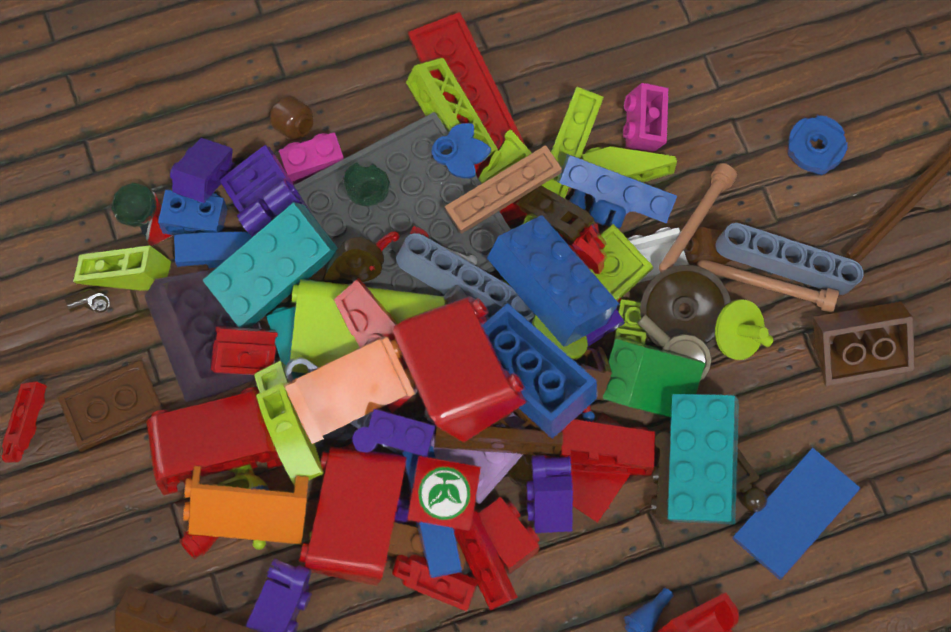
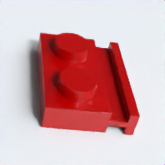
(243, 350)

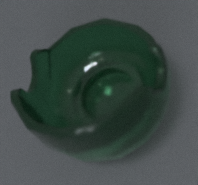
(366, 184)
(134, 205)

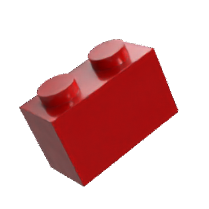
(509, 537)

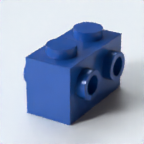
(190, 216)

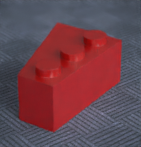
(608, 448)

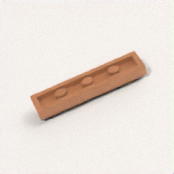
(503, 189)

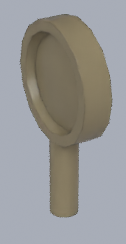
(682, 344)

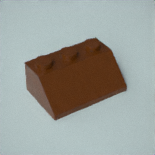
(864, 343)

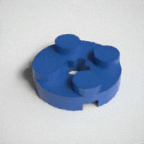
(813, 159)

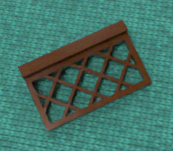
(506, 439)

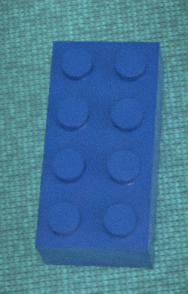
(552, 280)
(553, 383)

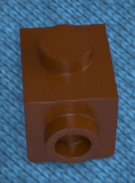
(703, 247)

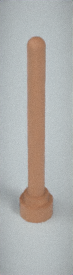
(721, 178)
(824, 298)

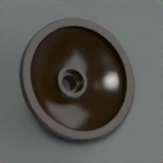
(685, 285)

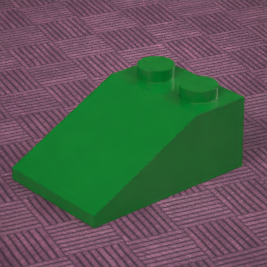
(649, 376)

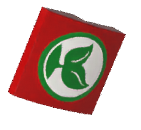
(444, 493)

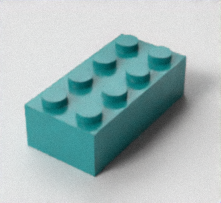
(270, 265)
(703, 459)

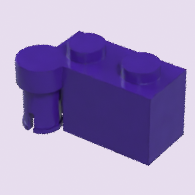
(201, 169)
(396, 433)
(550, 494)
(281, 599)

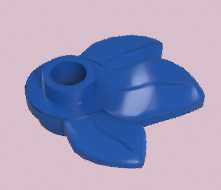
(465, 151)

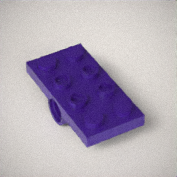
(260, 190)

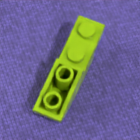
(284, 426)

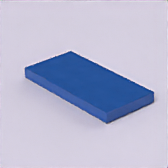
(796, 513)

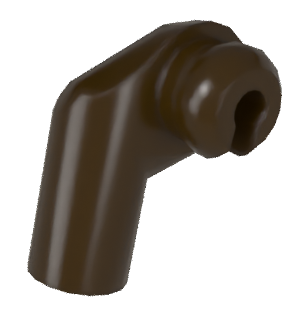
(90, 299)

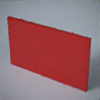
(595, 490)

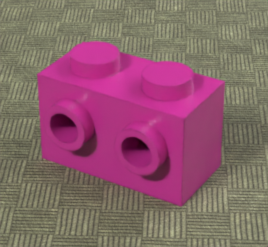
(646, 118)
(310, 157)

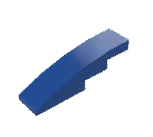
(207, 247)
(437, 540)

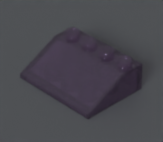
(187, 324)

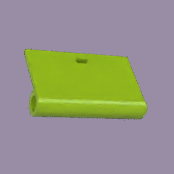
(320, 329)

